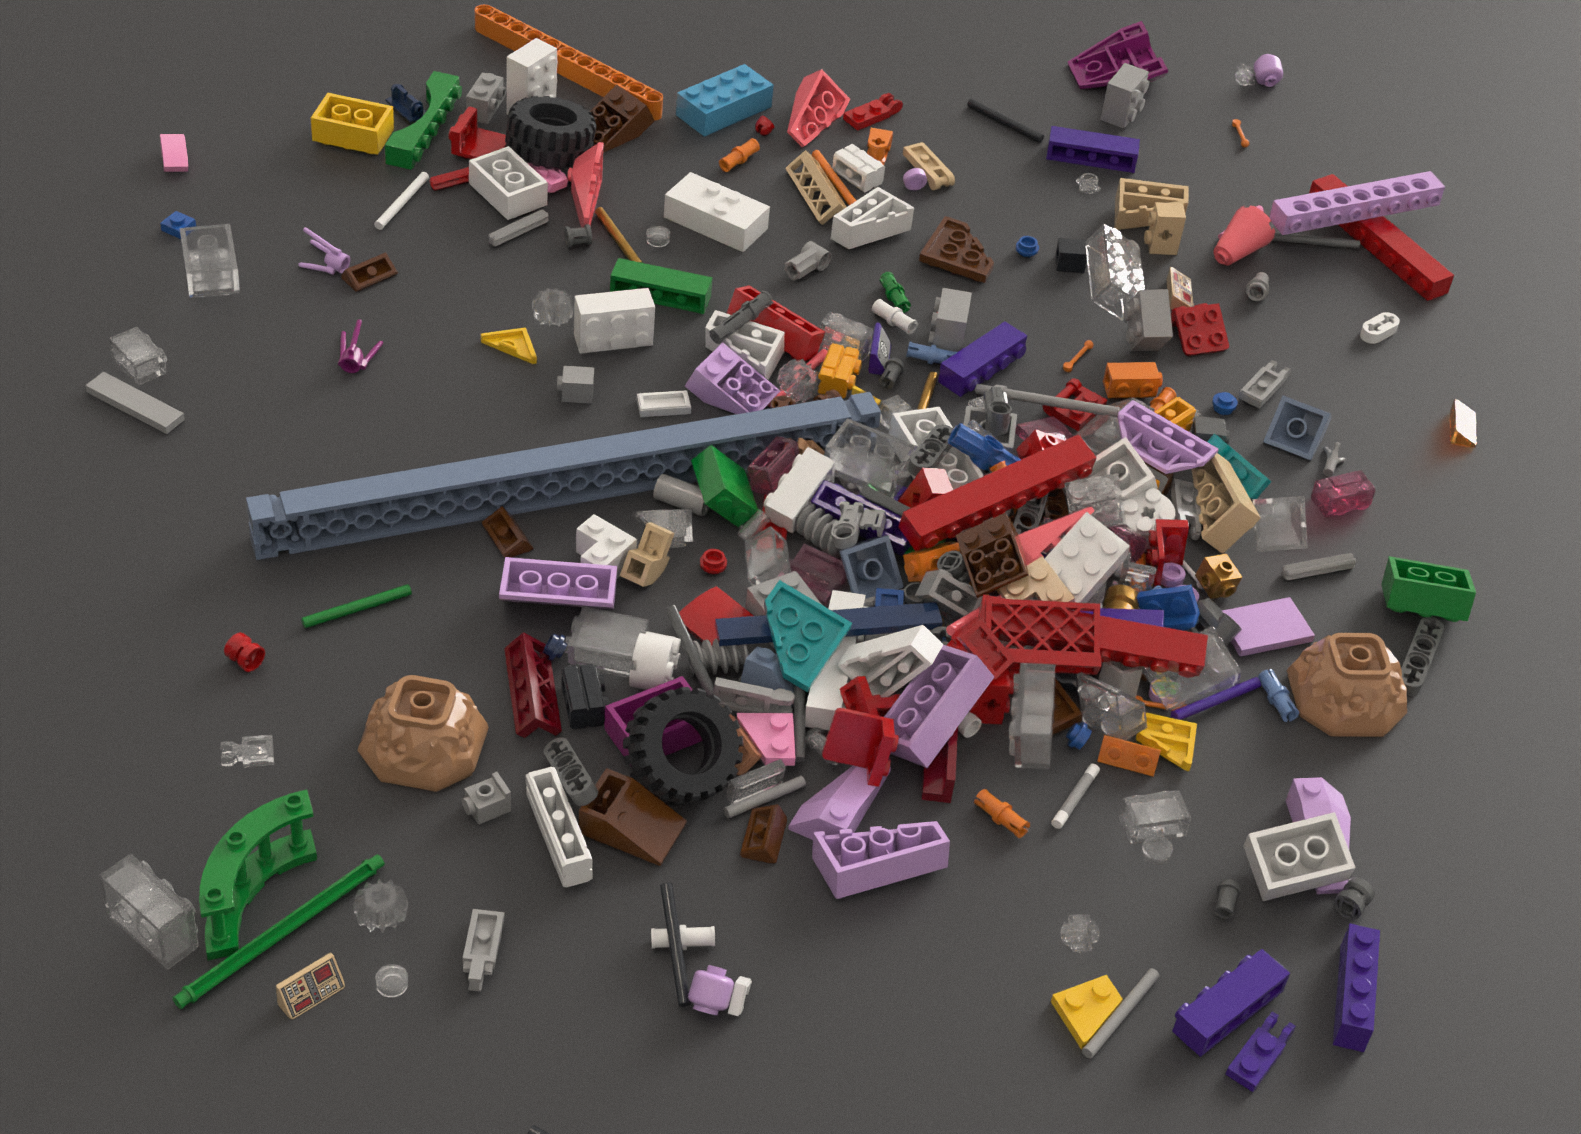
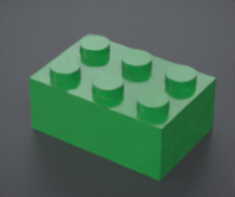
(1428, 589)

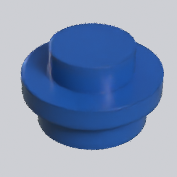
(1027, 246)
(1224, 403)
(1078, 735)

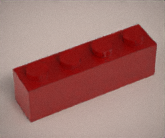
(800, 337)

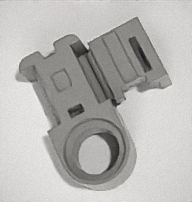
(852, 519)

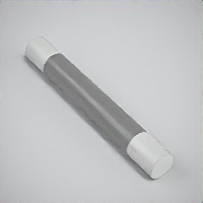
(1075, 796)

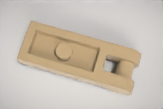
(922, 157)

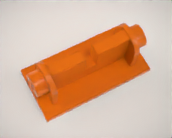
(1129, 755)

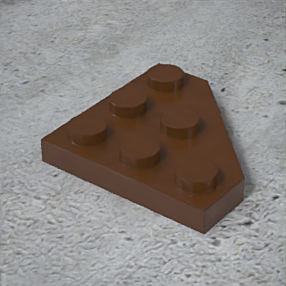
(957, 251)

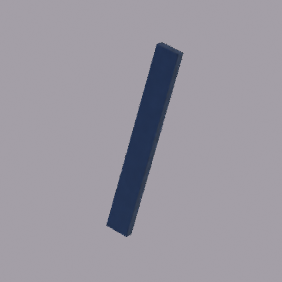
(864, 622)

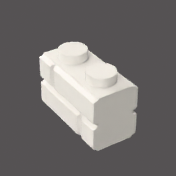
(858, 168)

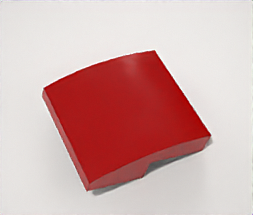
(701, 613)

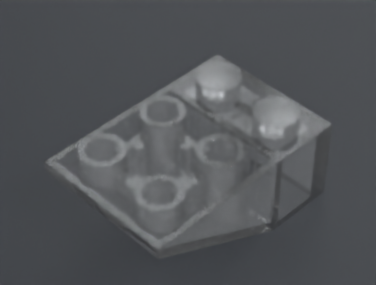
(1217, 675)

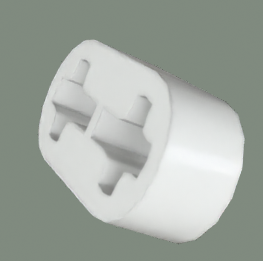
(1379, 328)

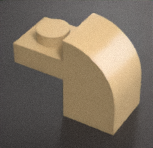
(650, 558)

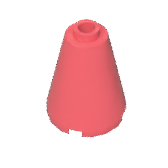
(1245, 234)

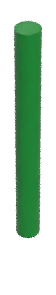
(356, 606)

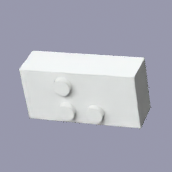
(716, 211)

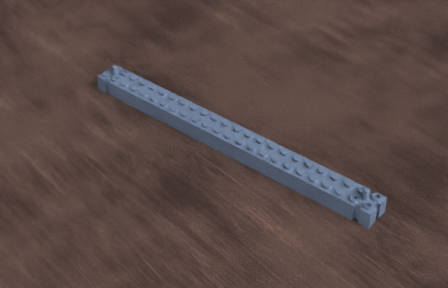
(531, 478)

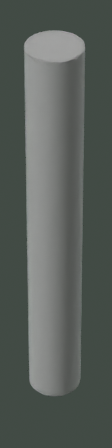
(764, 797)

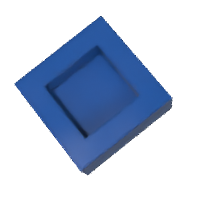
(176, 221)
(888, 597)

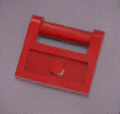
(1074, 418)

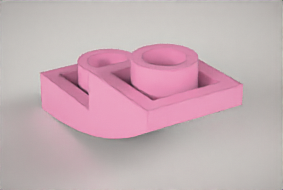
(174, 152)

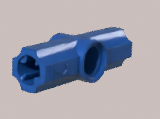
(982, 450)

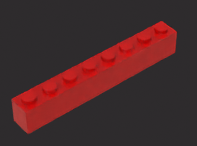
(1394, 249)
(997, 493)
(1120, 640)

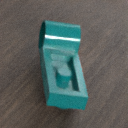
(1250, 477)

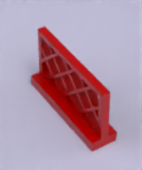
(1064, 660)

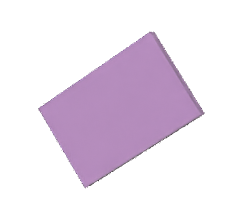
(1269, 627)

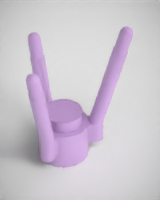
(334, 258)

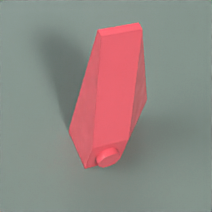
(815, 107)
(1048, 535)

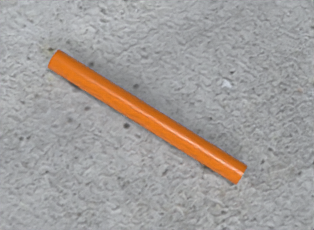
(833, 177)

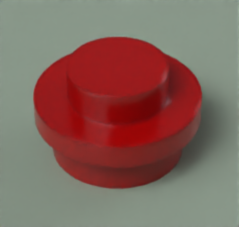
(713, 561)

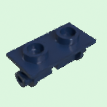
(405, 104)

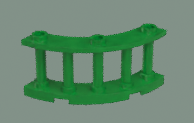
(235, 879)

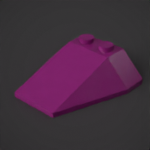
(1103, 60)

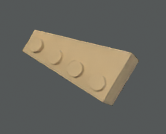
(1223, 503)

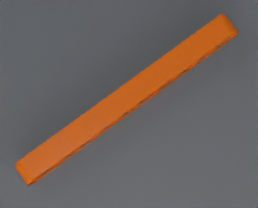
(571, 62)

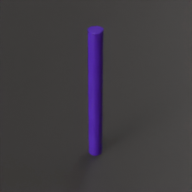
(1216, 699)

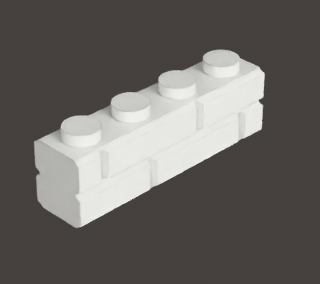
(559, 827)

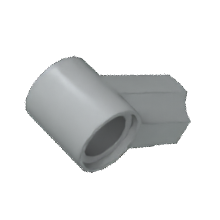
(810, 258)

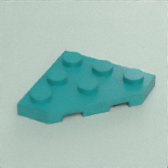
(802, 633)

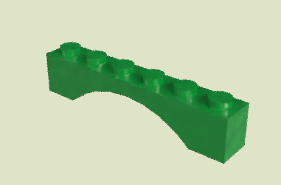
(408, 144)

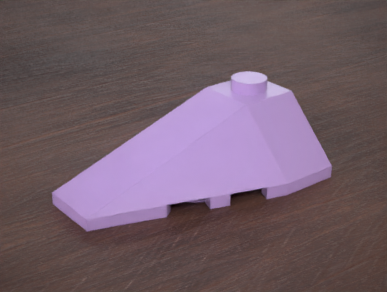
(1315, 798)
(837, 805)

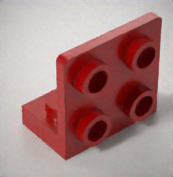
(1167, 545)

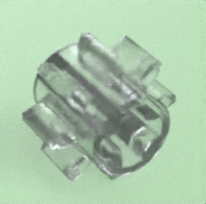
(1080, 933)

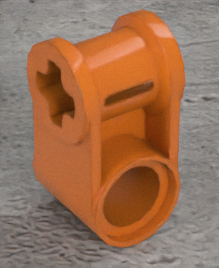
(879, 144)

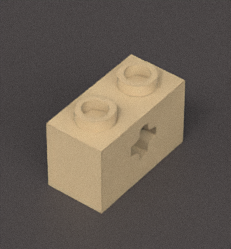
(1165, 228)

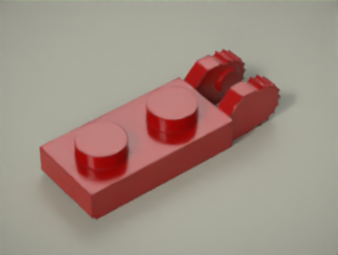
(873, 111)

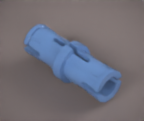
(928, 353)
(1278, 695)

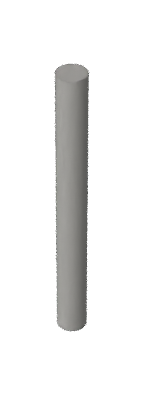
(1120, 1013)

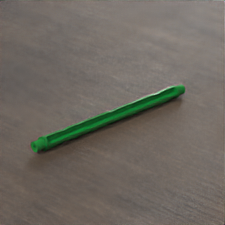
(277, 932)

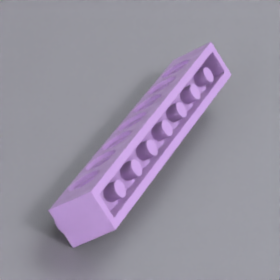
(1356, 202)

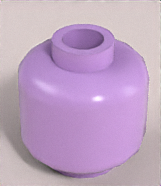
(1268, 70)
(711, 990)

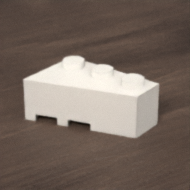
(871, 219)
(753, 342)
(798, 488)
(891, 659)

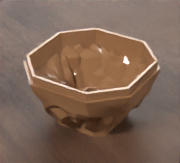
(1349, 685)
(423, 734)

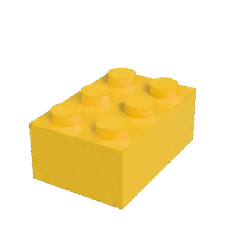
(352, 123)

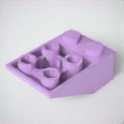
(730, 383)

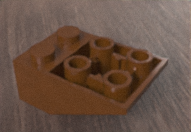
(619, 118)
(992, 555)
(630, 818)

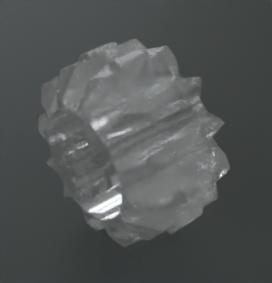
(552, 307)
(798, 380)
(380, 905)

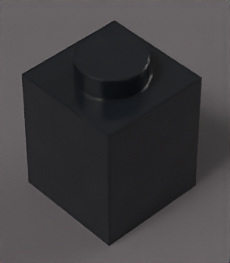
(1071, 255)

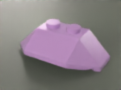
(1161, 441)

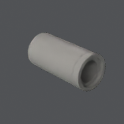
(680, 494)

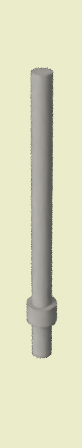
(1053, 401)

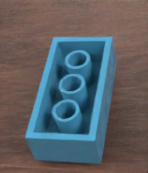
(724, 100)

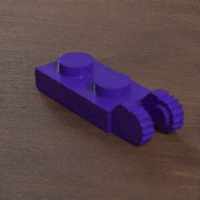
(1259, 1054)

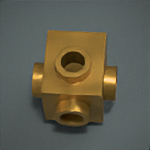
(1218, 576)

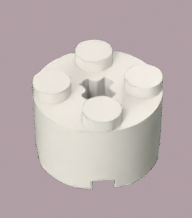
(1144, 509)
(654, 660)

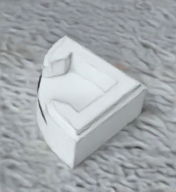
(739, 993)

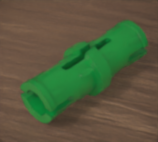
(894, 291)

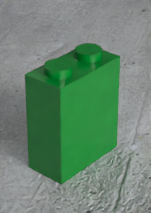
(724, 486)

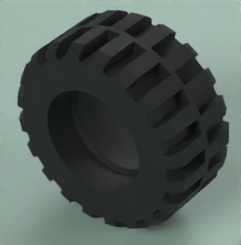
(549, 131)
(717, 734)

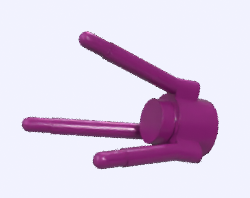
(352, 359)

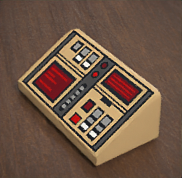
(1179, 289)
(309, 986)

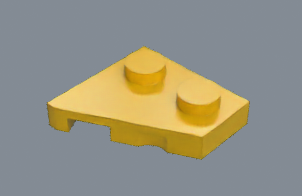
(1172, 737)
(1087, 1007)

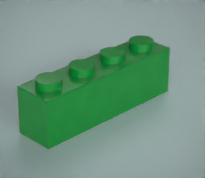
(666, 285)

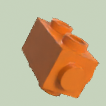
(1132, 380)
(926, 560)

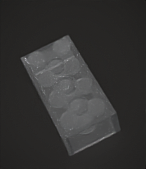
(1113, 269)

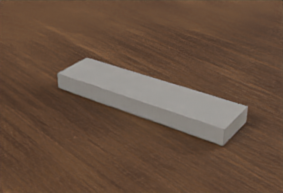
(135, 402)

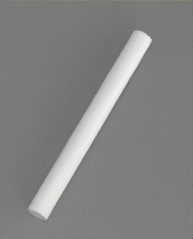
(401, 200)

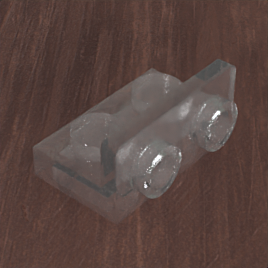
(1135, 575)

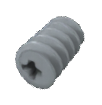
(817, 527)
(723, 656)

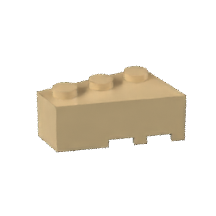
(1138, 197)

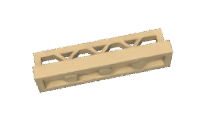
(819, 182)

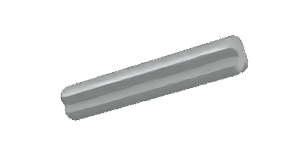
(518, 228)
(1318, 566)

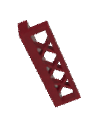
(526, 686)
(941, 773)

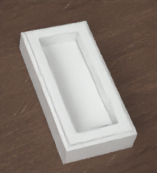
(663, 403)

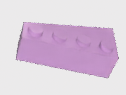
(880, 856)

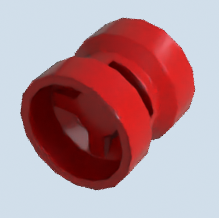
(246, 653)

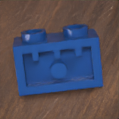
(1178, 605)

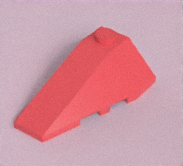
(586, 182)

